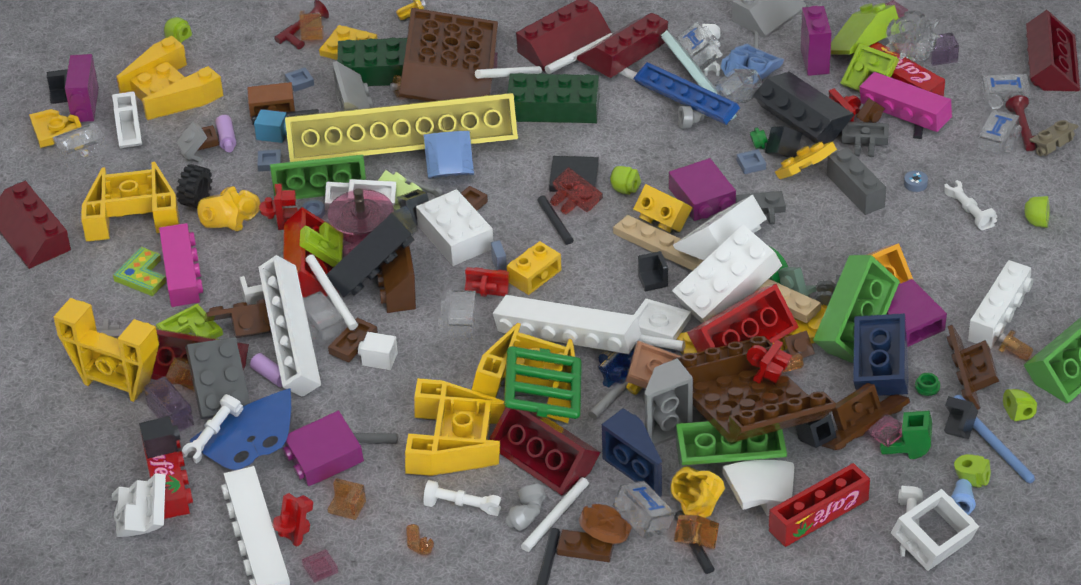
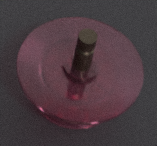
(358, 213)

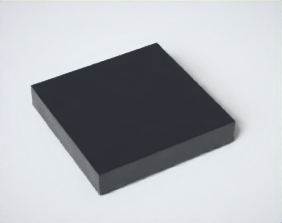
(584, 166)

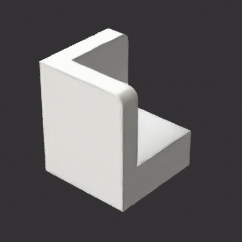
(251, 294)

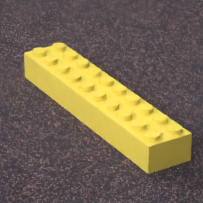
(399, 127)

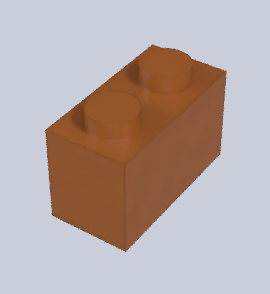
(271, 97)

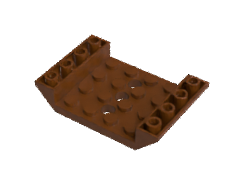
(445, 71)
(741, 406)

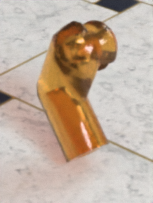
(417, 544)

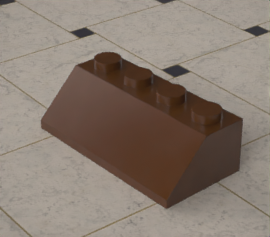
(398, 282)

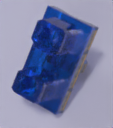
(614, 367)

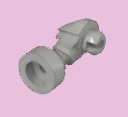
(688, 117)
(531, 500)

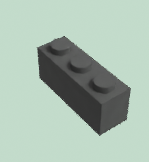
(856, 181)

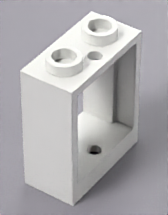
(927, 551)

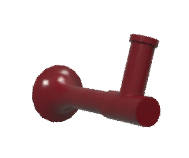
(288, 33)
(1018, 104)

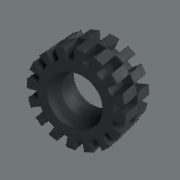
(193, 185)

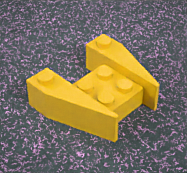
(164, 88)
(127, 195)
(117, 362)
(493, 366)
(459, 433)

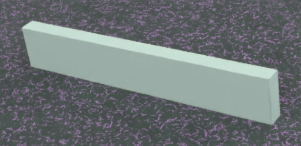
(688, 63)

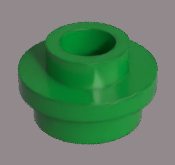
(758, 138)
(927, 384)

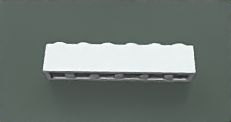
(562, 322)
(289, 326)
(254, 527)

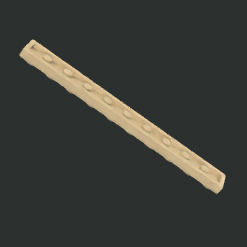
(656, 240)

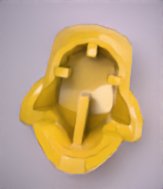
(228, 209)
(696, 490)

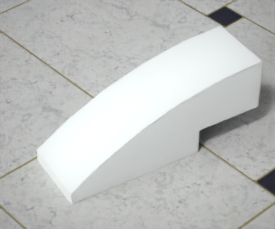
(127, 119)
(335, 189)

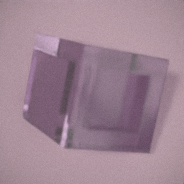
(946, 50)

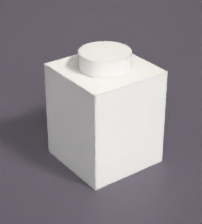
(378, 350)

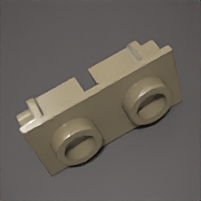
(1060, 132)

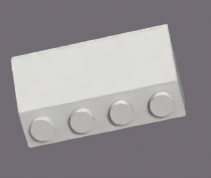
(720, 227)

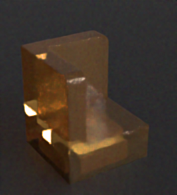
(311, 26)
(180, 373)
(348, 499)
(696, 530)

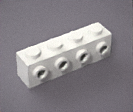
(1000, 303)

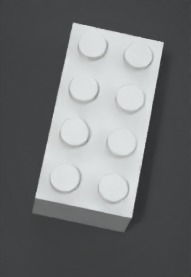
(727, 275)

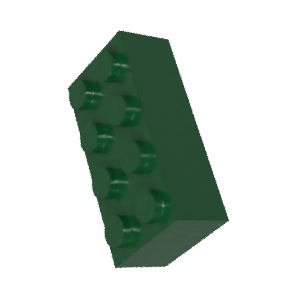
(374, 58)
(555, 97)

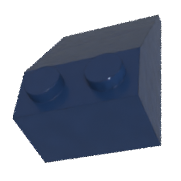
(881, 353)
(631, 450)

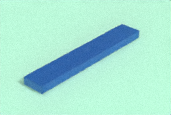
(687, 93)

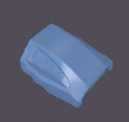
(751, 58)
(448, 154)

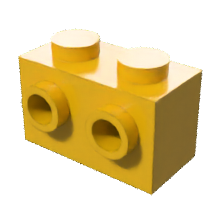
(662, 208)
(534, 267)

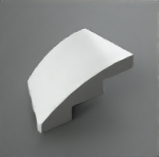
(760, 482)
(140, 506)

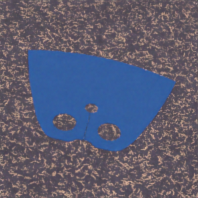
(260, 419)

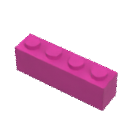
(907, 101)
(180, 265)

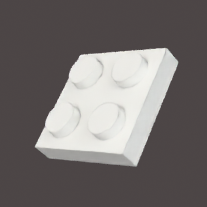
(661, 319)

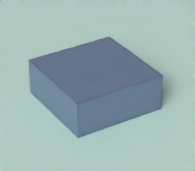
(300, 79)
(268, 157)
(751, 161)
(498, 255)

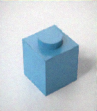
(270, 126)

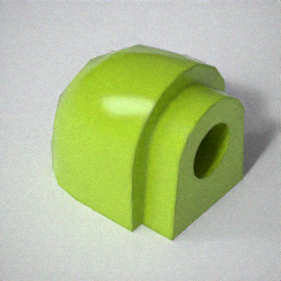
(178, 29)
(625, 179)
(1038, 211)
(1019, 404)
(974, 469)

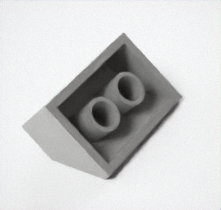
(765, 15)
(350, 89)
(668, 401)

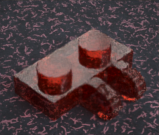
(577, 191)

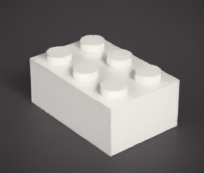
(454, 227)

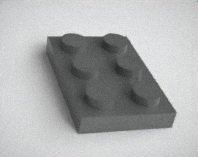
(216, 372)

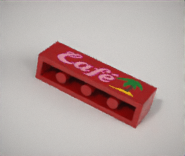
(914, 74)
(176, 495)
(819, 504)

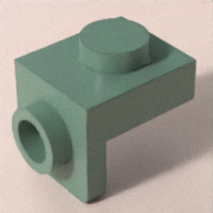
(793, 278)

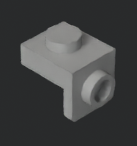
(191, 141)

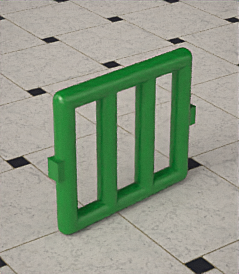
(542, 409)

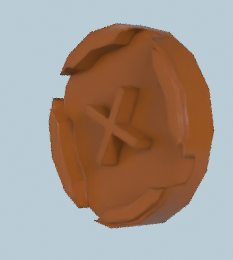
(604, 523)

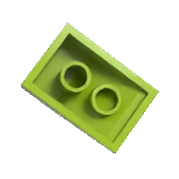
(863, 27)

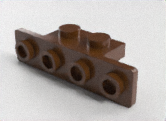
(245, 318)
(974, 365)
(860, 412)

